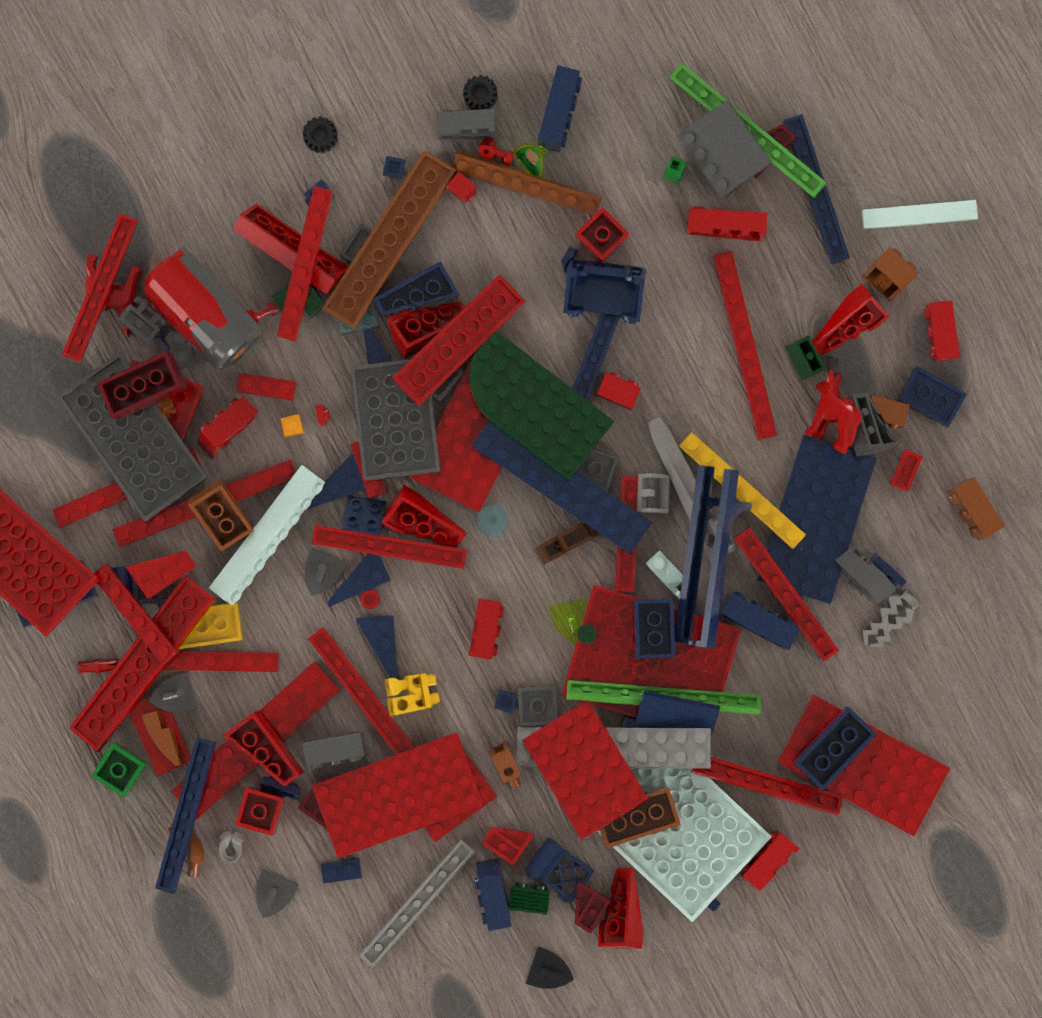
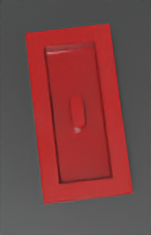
(906, 470)

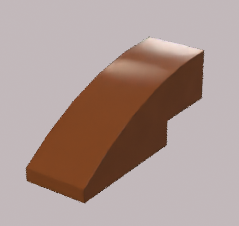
(162, 737)

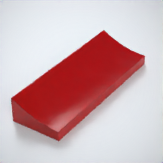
(282, 244)

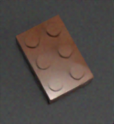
(975, 509)
(220, 514)

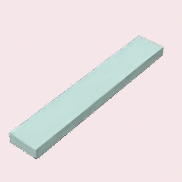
(919, 214)

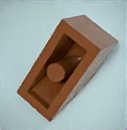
(891, 412)

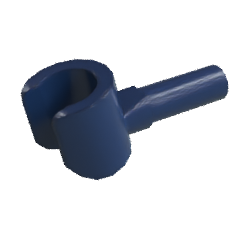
(161, 338)

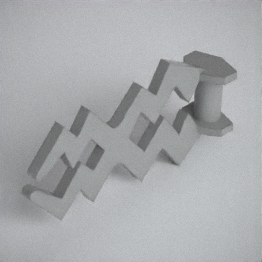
(885, 625)

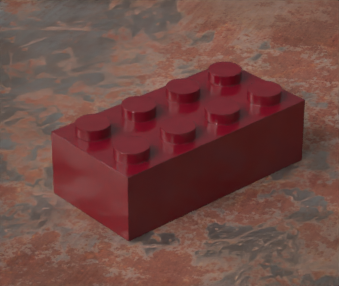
(142, 385)

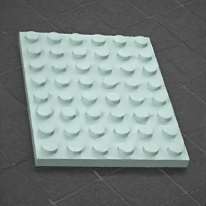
(701, 854)

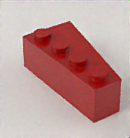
(727, 223)
(265, 747)

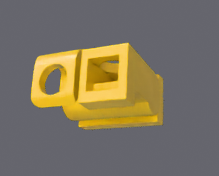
(417, 693)

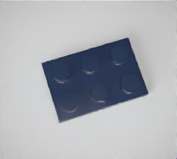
(932, 397)

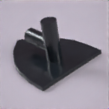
(548, 970)

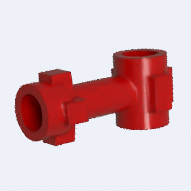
(270, 309)

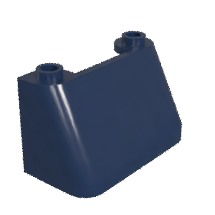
(604, 289)

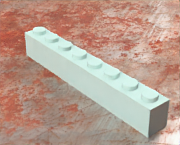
(267, 535)

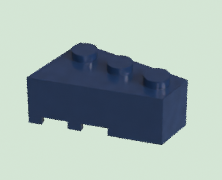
(492, 895)

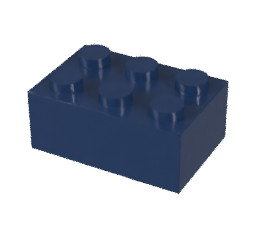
(654, 628)

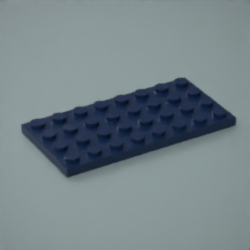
(824, 504)

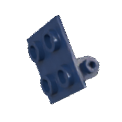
(363, 515)

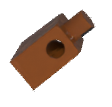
(503, 759)

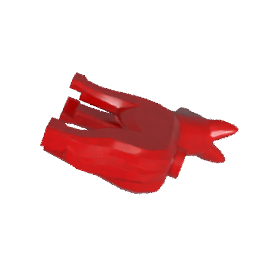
(120, 295)
(835, 410)

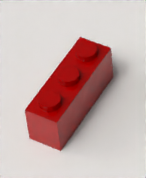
(942, 331)

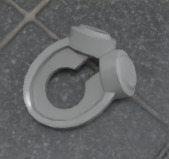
(237, 839)

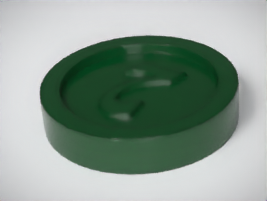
(586, 634)

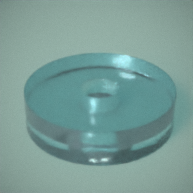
(492, 511)

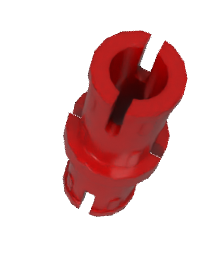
(97, 666)

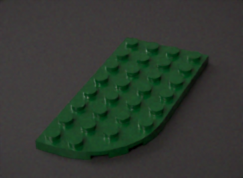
(535, 406)

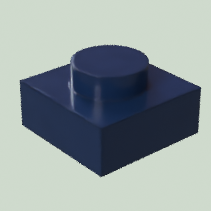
(394, 167)
(505, 701)

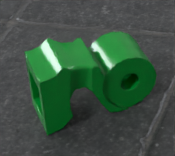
(674, 169)

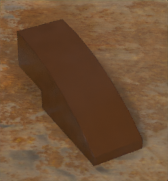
(565, 542)

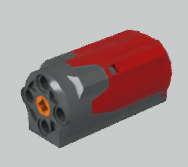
(201, 310)

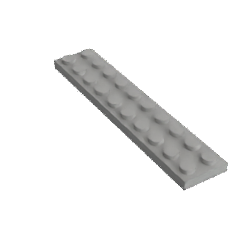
(646, 747)

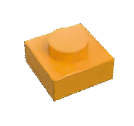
(292, 425)

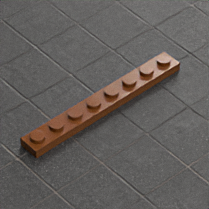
(526, 183)

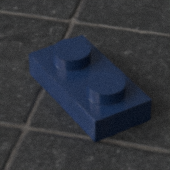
(272, 785)
(341, 870)

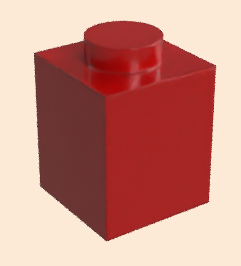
(462, 188)

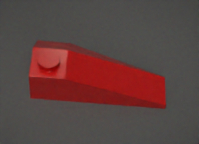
(417, 516)

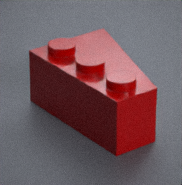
(226, 425)
(160, 572)
(486, 629)
(768, 860)

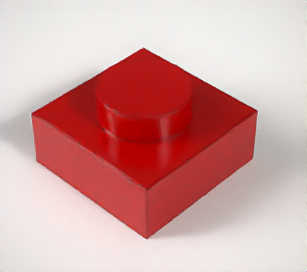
(322, 414)

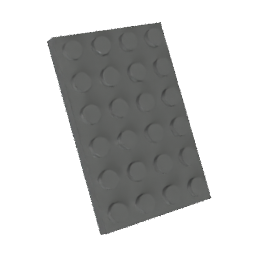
(393, 431)

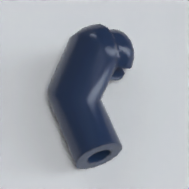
(569, 255)

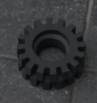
(480, 82)
(328, 142)

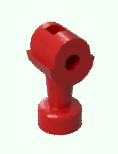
(488, 150)

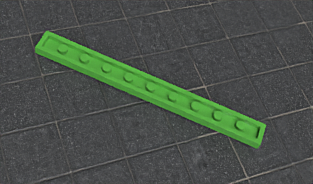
(776, 152)
(633, 694)

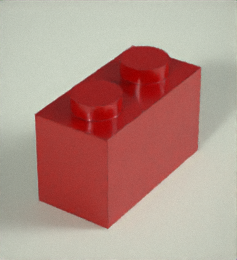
(619, 391)

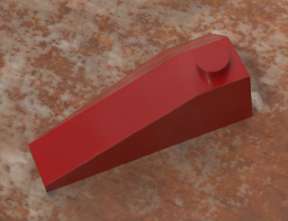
(853, 316)
(417, 328)
(623, 920)

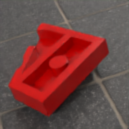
(507, 843)

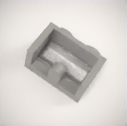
(653, 493)

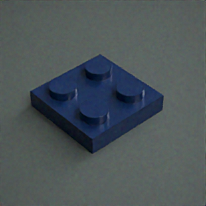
(892, 575)

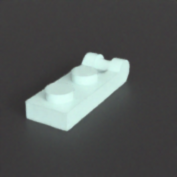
(666, 572)

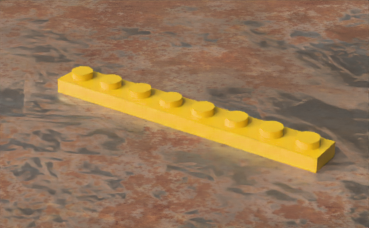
(745, 492)

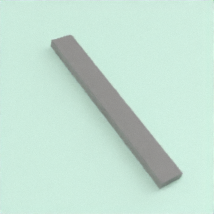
(417, 903)

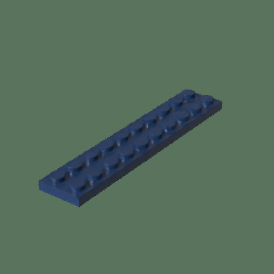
(577, 496)

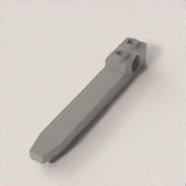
(683, 479)

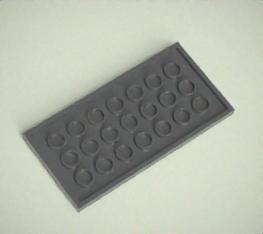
(138, 449)

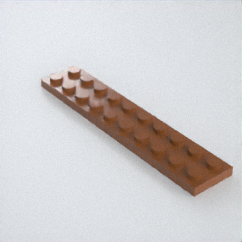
(389, 240)

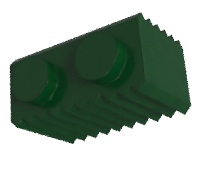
(805, 358)
(529, 898)

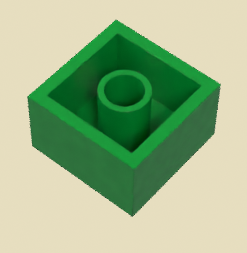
(119, 769)

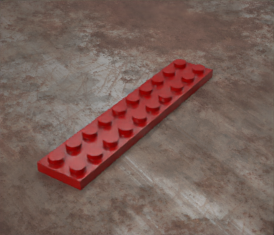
(140, 666)
(284, 714)

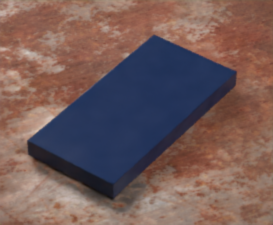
(674, 712)

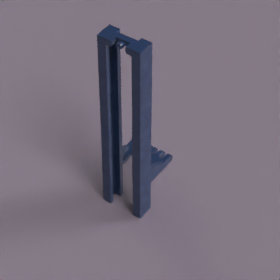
(727, 512)

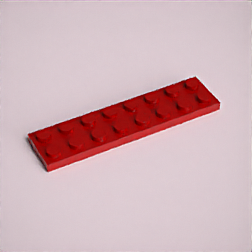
(458, 340)

